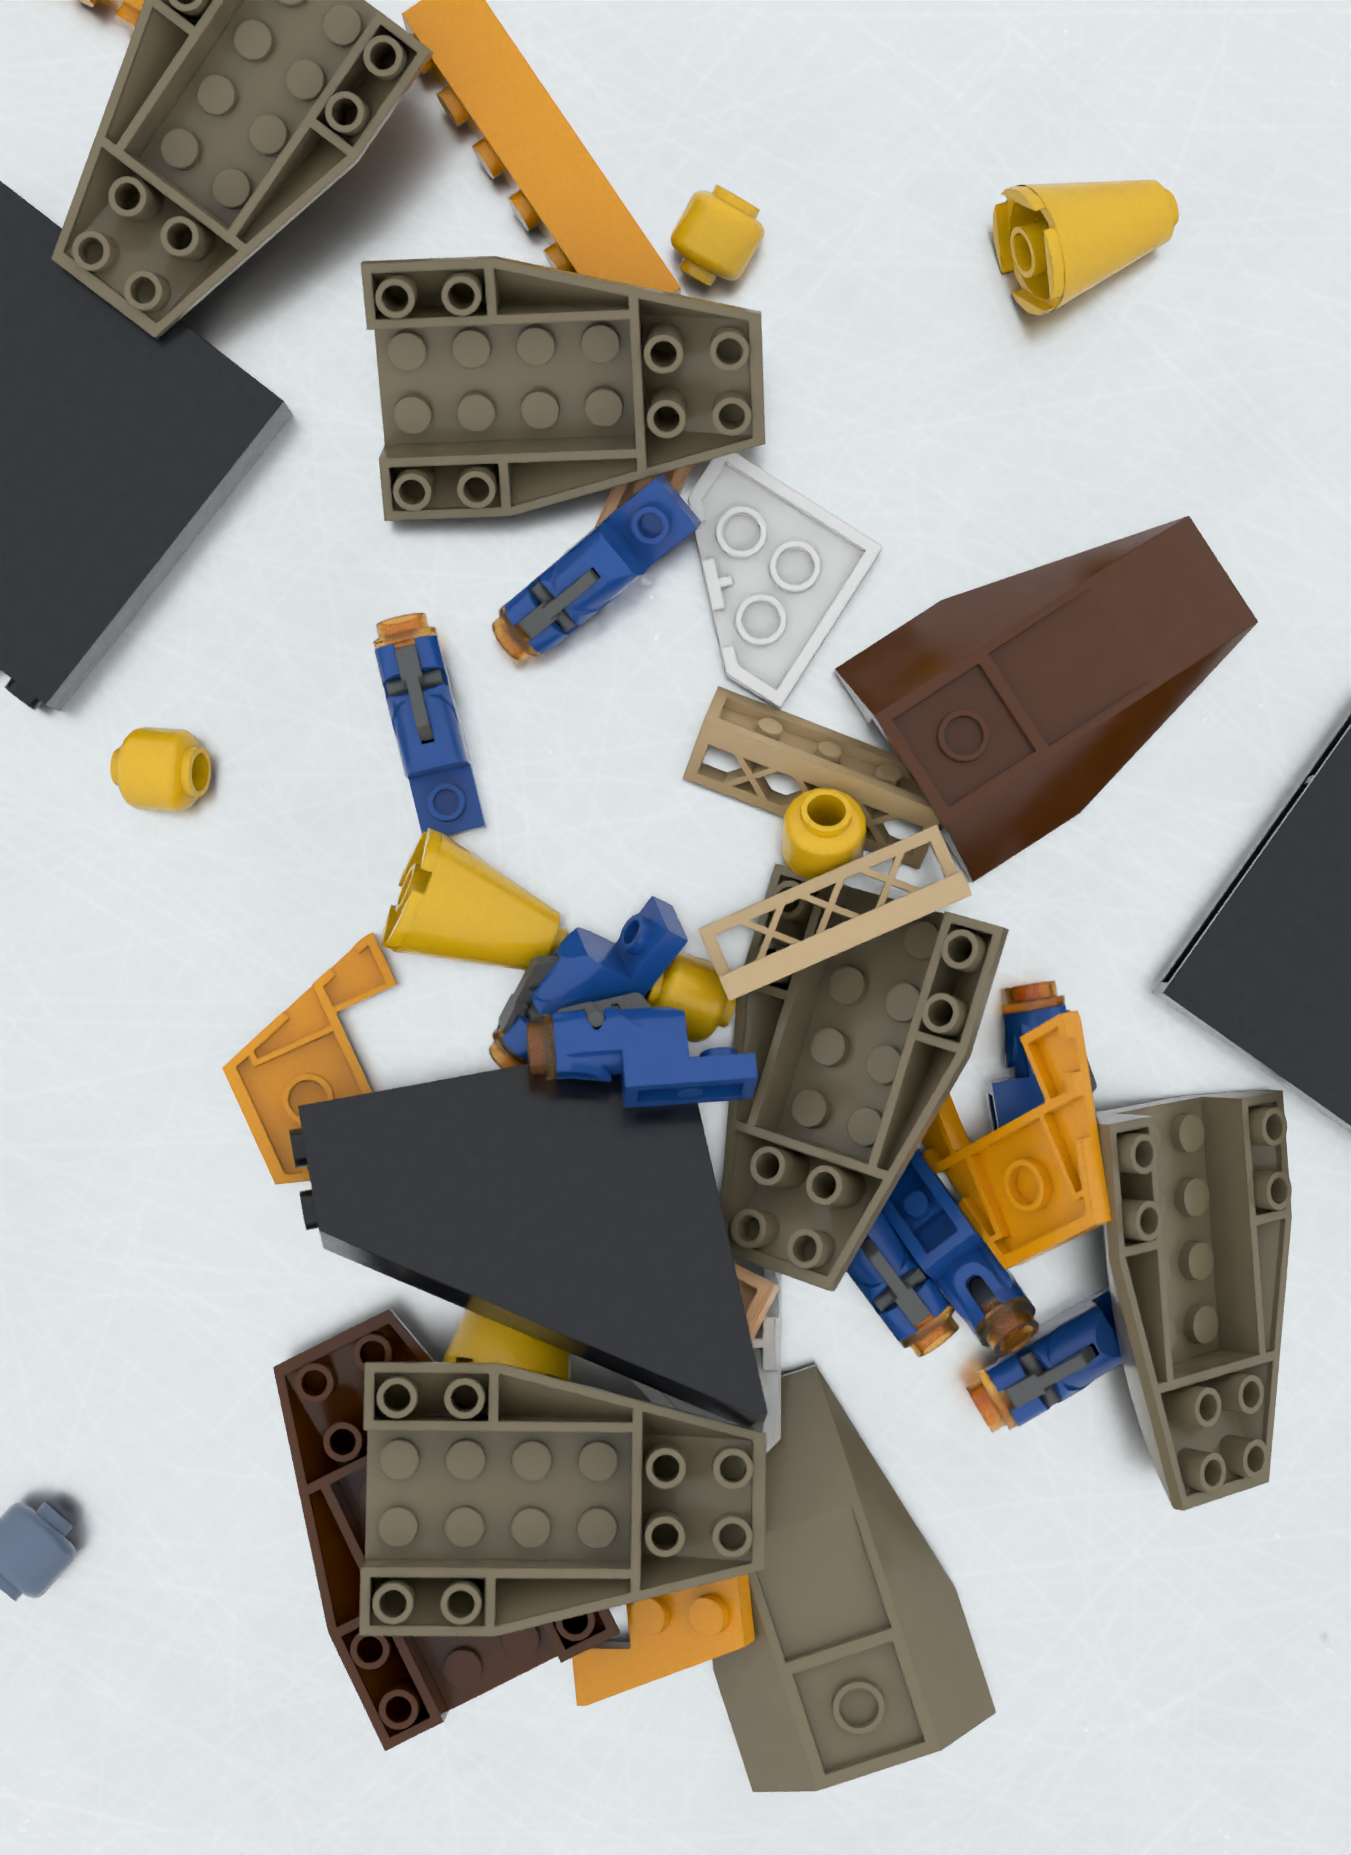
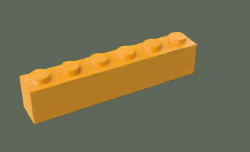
(532, 146)

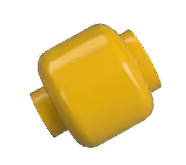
(717, 235)
(161, 769)
(822, 832)
(694, 987)

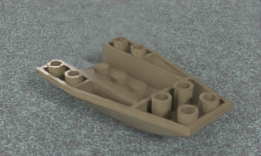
(223, 138)
(548, 384)
(847, 1077)
(1200, 1280)
(542, 1499)
(852, 1618)

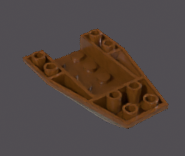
(1046, 683)
(399, 1679)

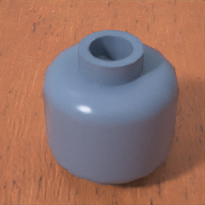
(33, 1549)

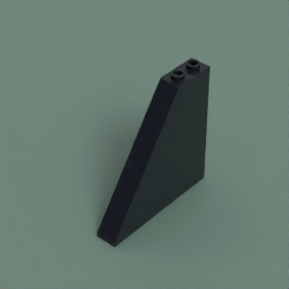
(105, 458)
(1276, 946)
(546, 1219)

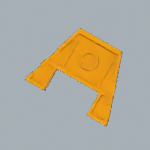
(305, 1057)
(1040, 1173)
(667, 1637)

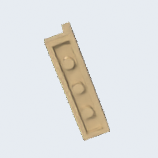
(816, 757)
(846, 934)

